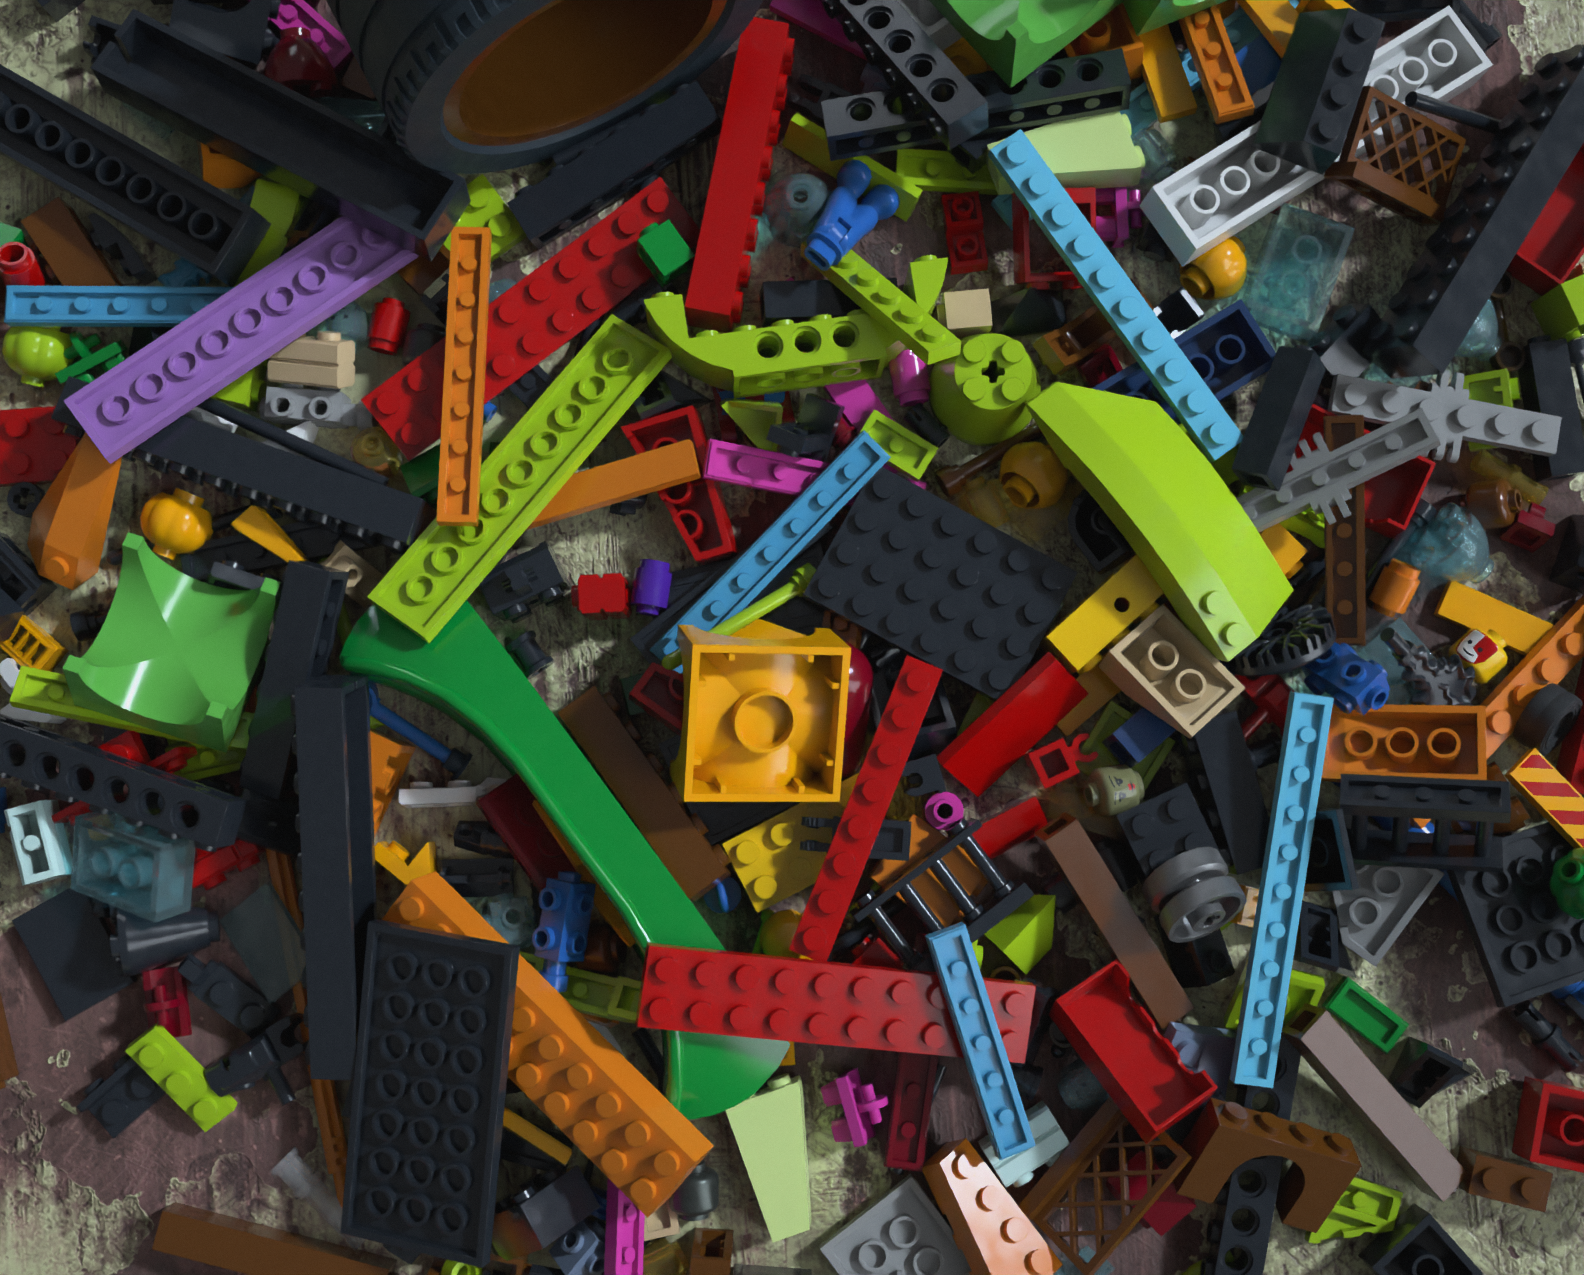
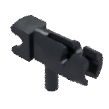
(260, 1059)

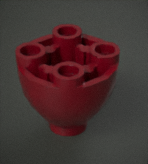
(301, 65)

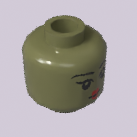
(1113, 789)

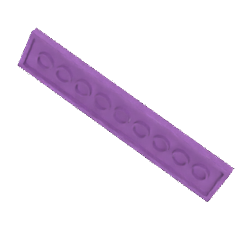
(233, 335)

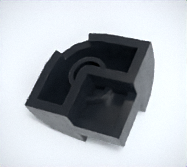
(1096, 534)

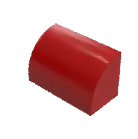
(1010, 827)

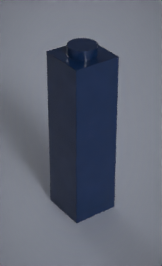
(1137, 737)

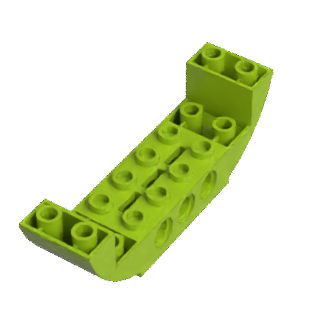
(837, 347)

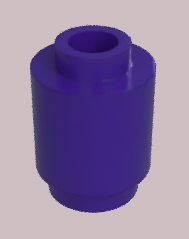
(651, 587)

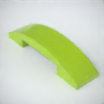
(598, 993)

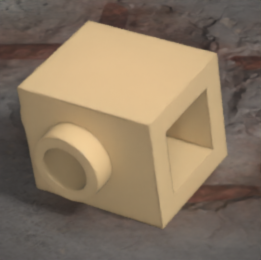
(965, 312)

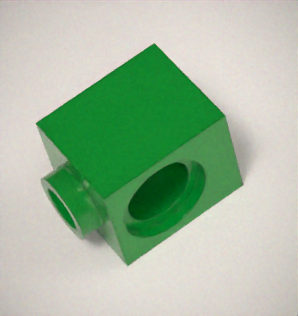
(664, 252)

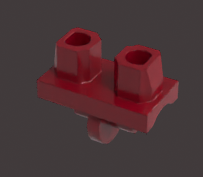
(167, 1000)

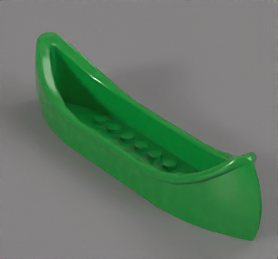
(488, 695)

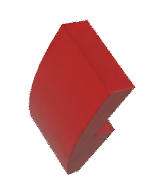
(964, 232)

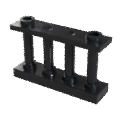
(1425, 799)
(978, 918)

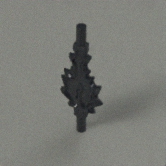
(1436, 679)

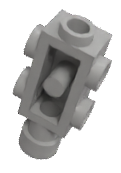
(295, 405)

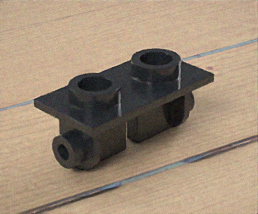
(478, 876)

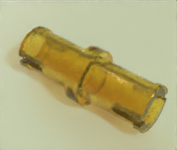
(1494, 468)

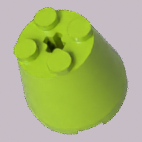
(980, 409)

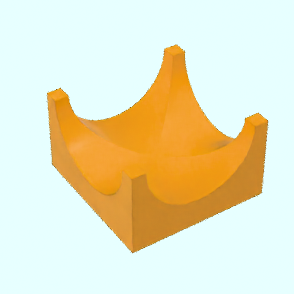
(762, 717)

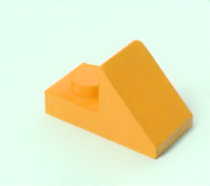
(395, 859)

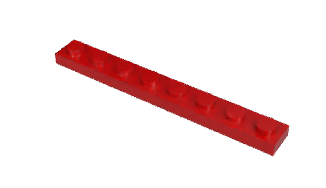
(865, 809)

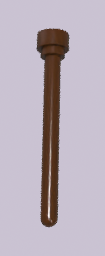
(953, 478)

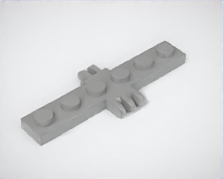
(1450, 414)
(1323, 477)

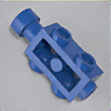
(1334, 675)
(564, 923)

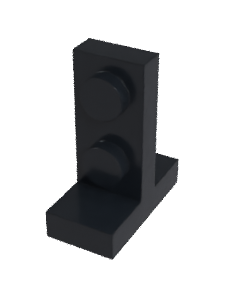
(812, 432)

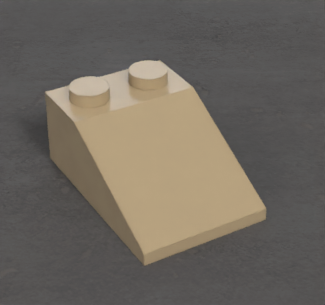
(1171, 673)

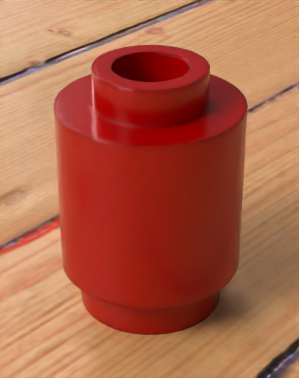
(19, 265)
(388, 326)

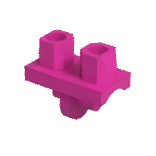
(1116, 227)
(859, 1105)

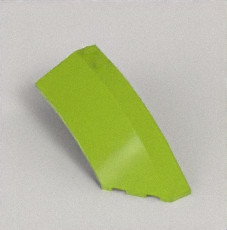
(1168, 510)

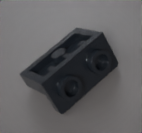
(1198, 961)
(121, 1097)

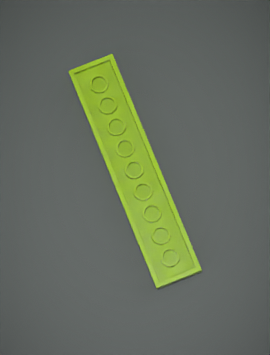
(522, 477)

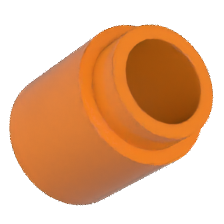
(1395, 588)

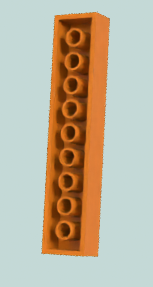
(573, 1068)

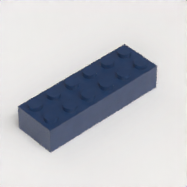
(1223, 349)

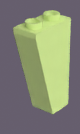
(1084, 152)
(774, 1151)

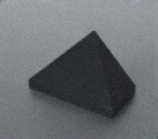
(1028, 312)

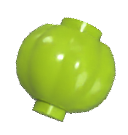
(36, 352)

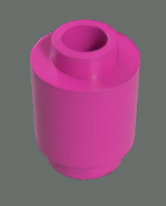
(909, 379)
(931, 805)

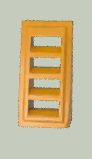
(265, 531)
(50, 656)

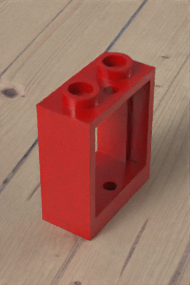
(1086, 202)

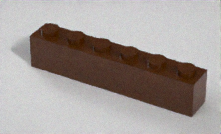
(645, 793)

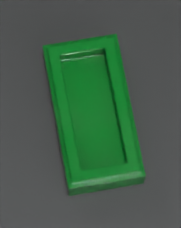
(1365, 1015)

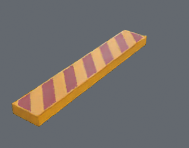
(1550, 795)

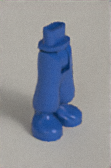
(844, 220)

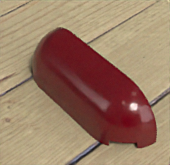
(857, 711)

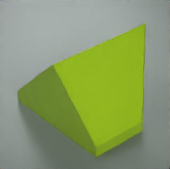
(755, 418)
(1026, 932)

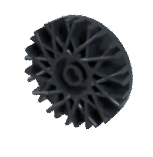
(1286, 642)

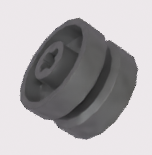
(1193, 894)

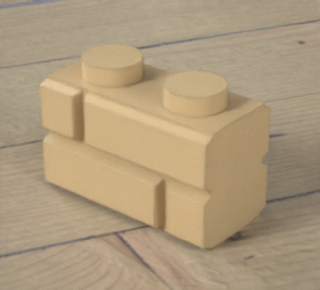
(315, 361)

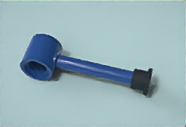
(452, 760)

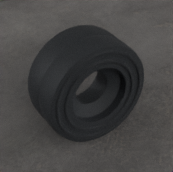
(1547, 719)

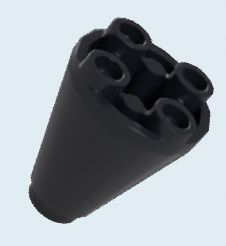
(148, 944)

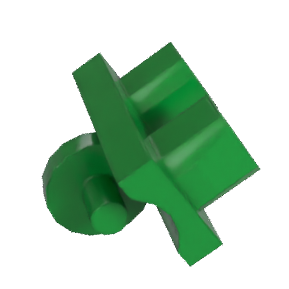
(107, 357)

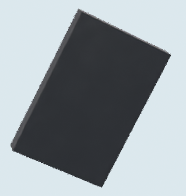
(71, 952)

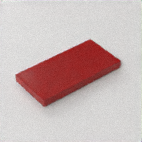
(1012, 725)

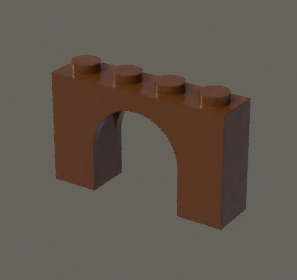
(1233, 1134)

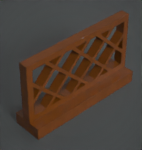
(1390, 187)
(1074, 1165)

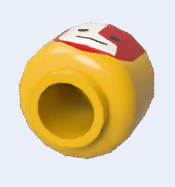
(1481, 651)

